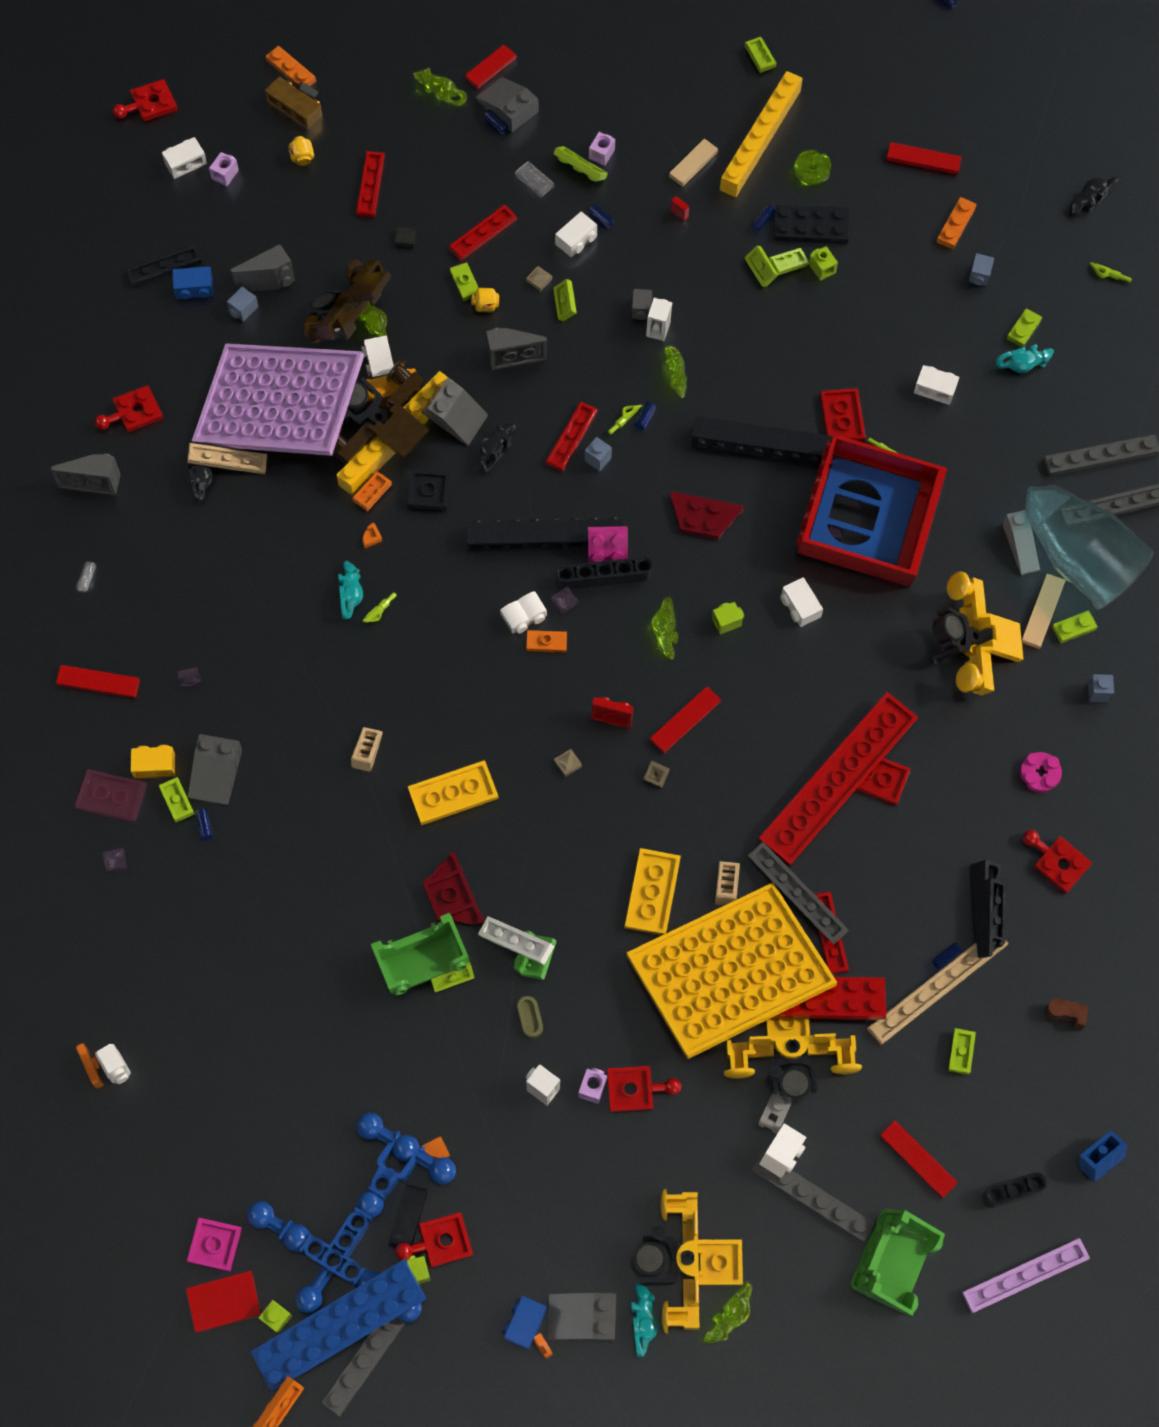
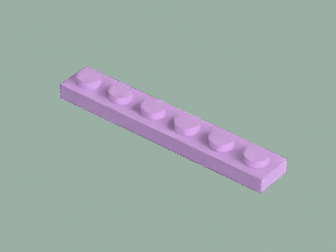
(1025, 1275)

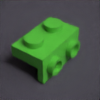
(530, 968)

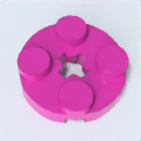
(1049, 764)

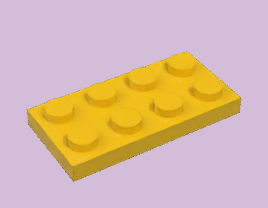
(453, 792)
(652, 892)

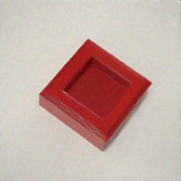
(679, 208)

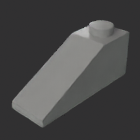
(1021, 542)

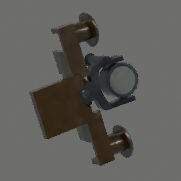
(343, 307)
(396, 426)

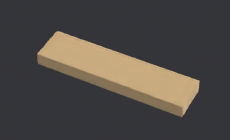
(227, 458)
(1043, 611)

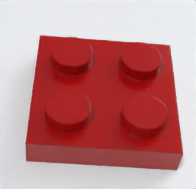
(612, 712)

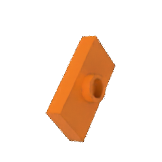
(372, 491)
(546, 641)
(91, 1065)

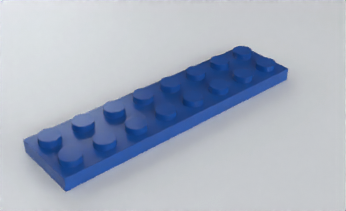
(338, 1325)

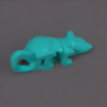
(1023, 360)
(350, 589)
(646, 1323)

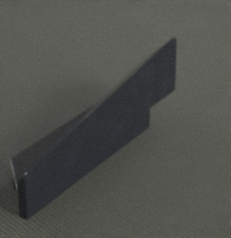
(988, 906)

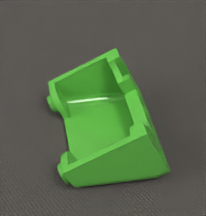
(421, 956)
(895, 1259)

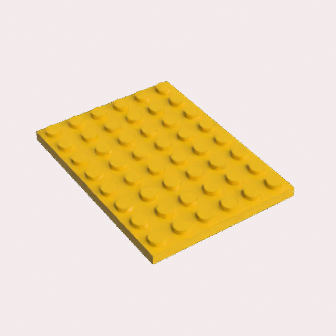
(731, 970)

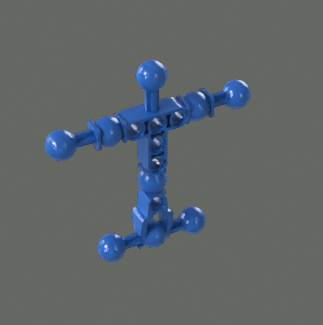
(368, 1205)

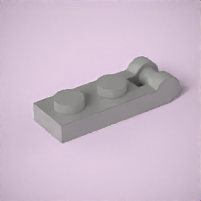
(776, 1107)

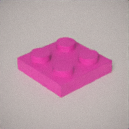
(607, 543)
(214, 1244)

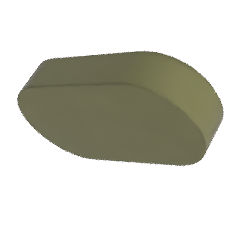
(529, 1017)

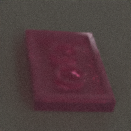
(111, 795)

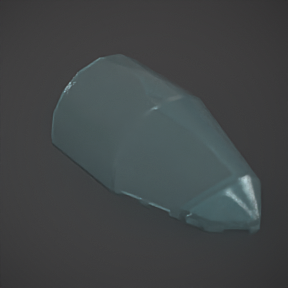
(1086, 544)

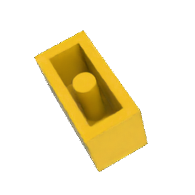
(153, 762)

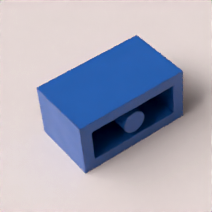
(193, 282)
(1102, 1156)
(524, 1323)

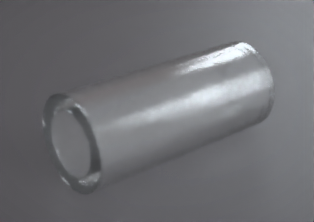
(86, 576)

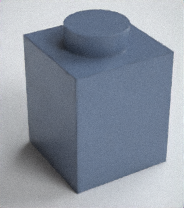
(981, 269)
(242, 304)
(598, 454)
(1100, 688)

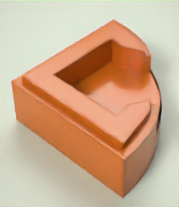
(371, 536)
(436, 1148)
(542, 1346)

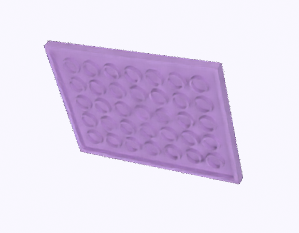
(278, 399)

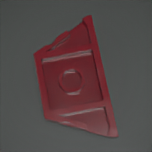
(703, 515)
(451, 894)

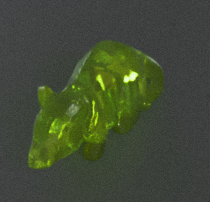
(441, 86)
(375, 320)
(675, 369)
(663, 626)
(735, 1314)

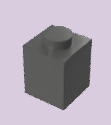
(641, 303)

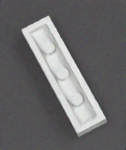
(516, 940)

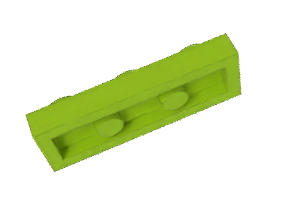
(580, 164)

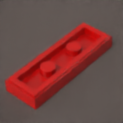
(490, 66)

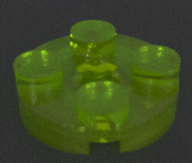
(810, 176)

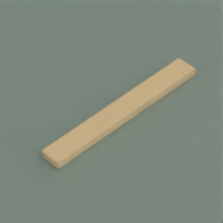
(928, 993)

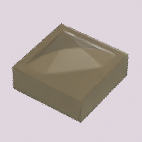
(539, 278)
(567, 762)
(656, 774)

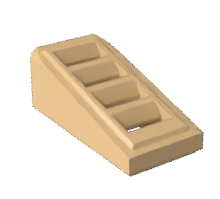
(365, 761)
(723, 895)

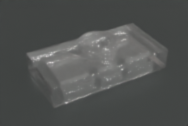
(534, 179)

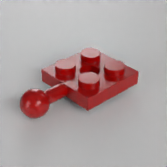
(142, 103)
(131, 419)
(1058, 851)
(641, 1079)
(435, 1251)

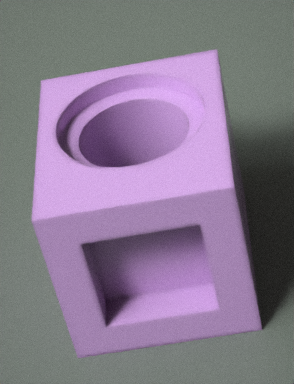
(599, 154)
(224, 169)
(589, 1094)

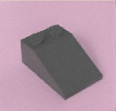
(509, 102)
(264, 272)
(514, 347)
(455, 411)
(89, 474)
(214, 769)
(582, 1317)

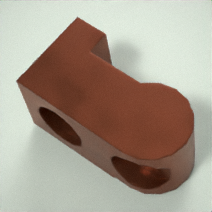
(1068, 1011)

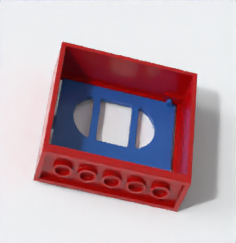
(897, 495)

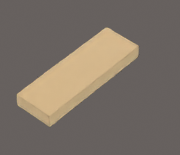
(693, 162)

